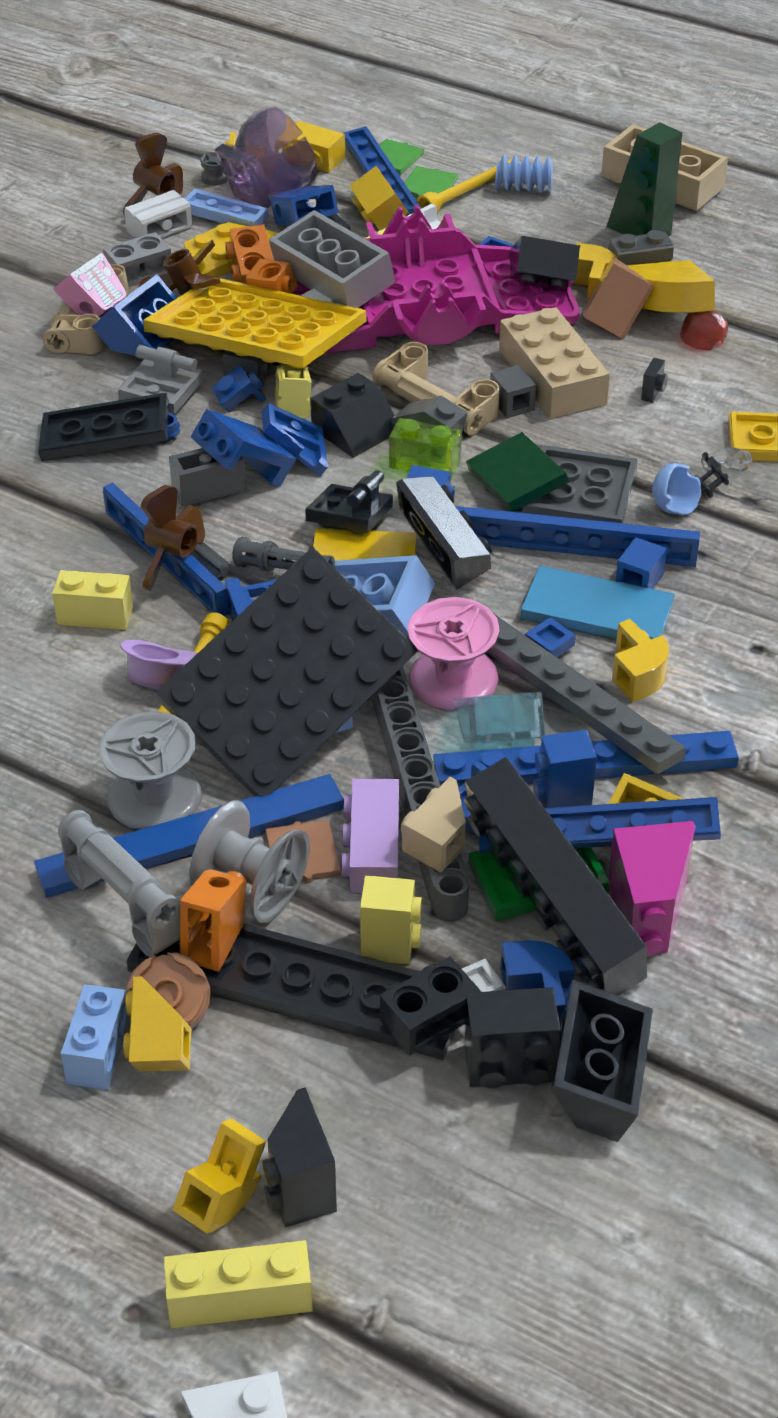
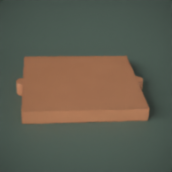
(322, 857)

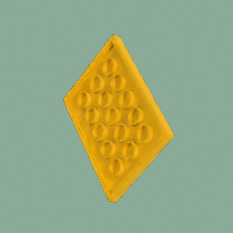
(256, 322)

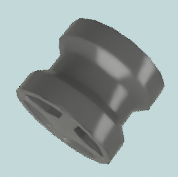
(212, 172)

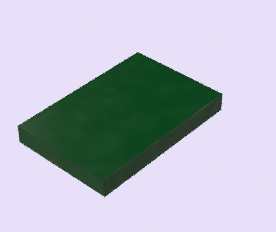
(517, 472)

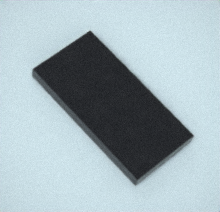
(104, 426)

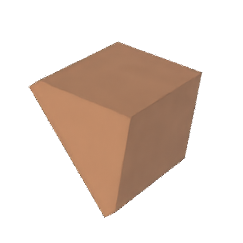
(617, 298)

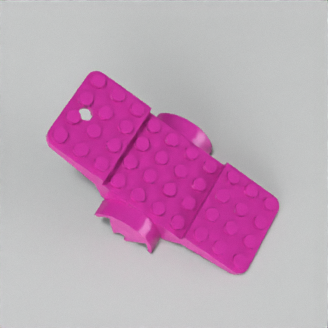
(445, 286)

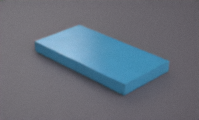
(595, 603)

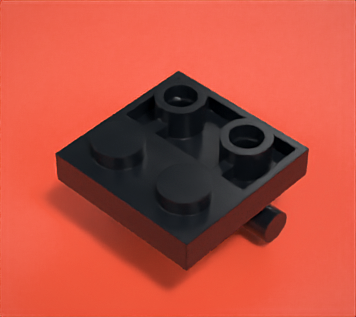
(351, 507)

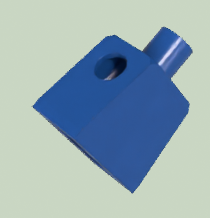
(294, 204)

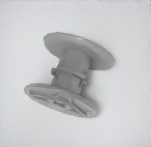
(149, 762)
(271, 871)

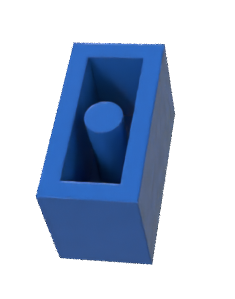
(565, 770)

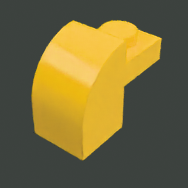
(591, 265)
(640, 661)
(223, 1184)

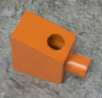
(216, 907)

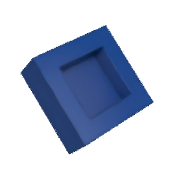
(552, 637)

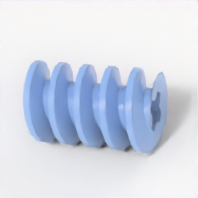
(524, 174)

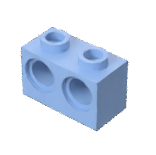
(95, 1037)

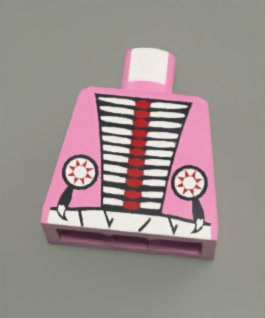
(92, 288)

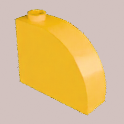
(678, 286)

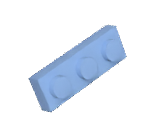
(225, 209)

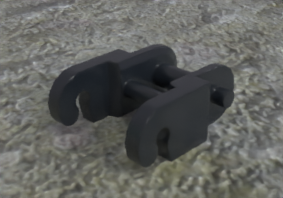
(717, 471)

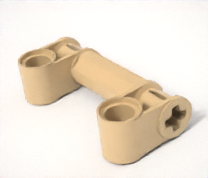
(77, 329)
(407, 374)

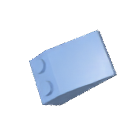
(391, 585)

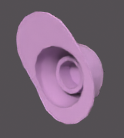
(152, 663)

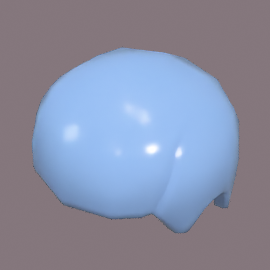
(676, 489)

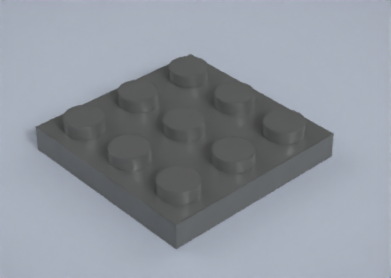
(596, 486)

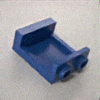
(230, 438)

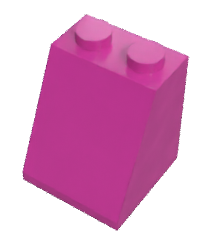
(650, 878)

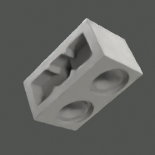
(140, 257)

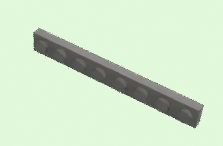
(586, 700)

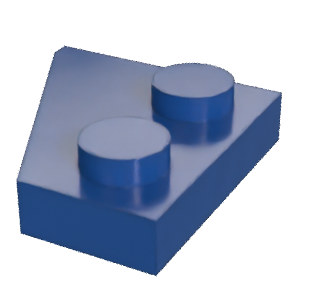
(296, 436)

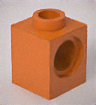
(273, 276)

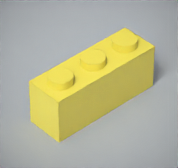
(238, 1284)

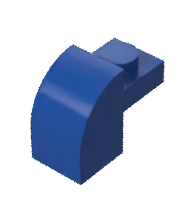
(537, 965)

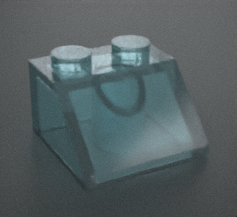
(501, 718)

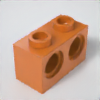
(245, 249)

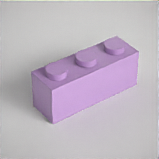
(371, 832)

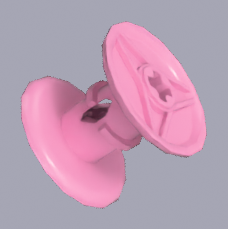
(453, 642)

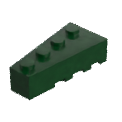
(649, 183)

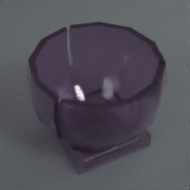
(254, 162)

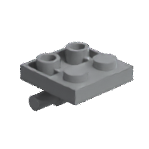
(162, 372)

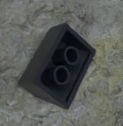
(444, 529)
(601, 1060)

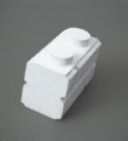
(161, 214)

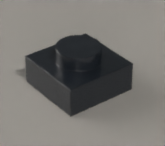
(654, 380)

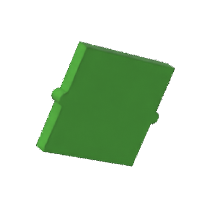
(401, 154)
(429, 180)

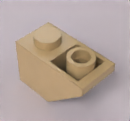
(436, 828)

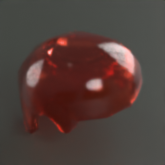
(704, 329)

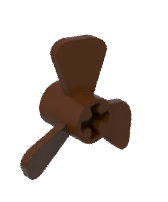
(150, 173)
(184, 271)
(166, 531)

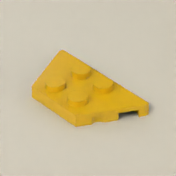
(216, 260)

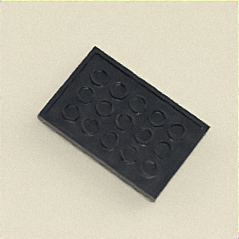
(286, 674)

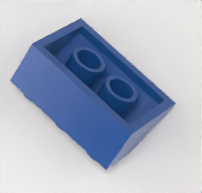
(124, 325)

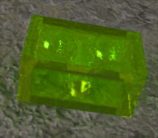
(424, 446)

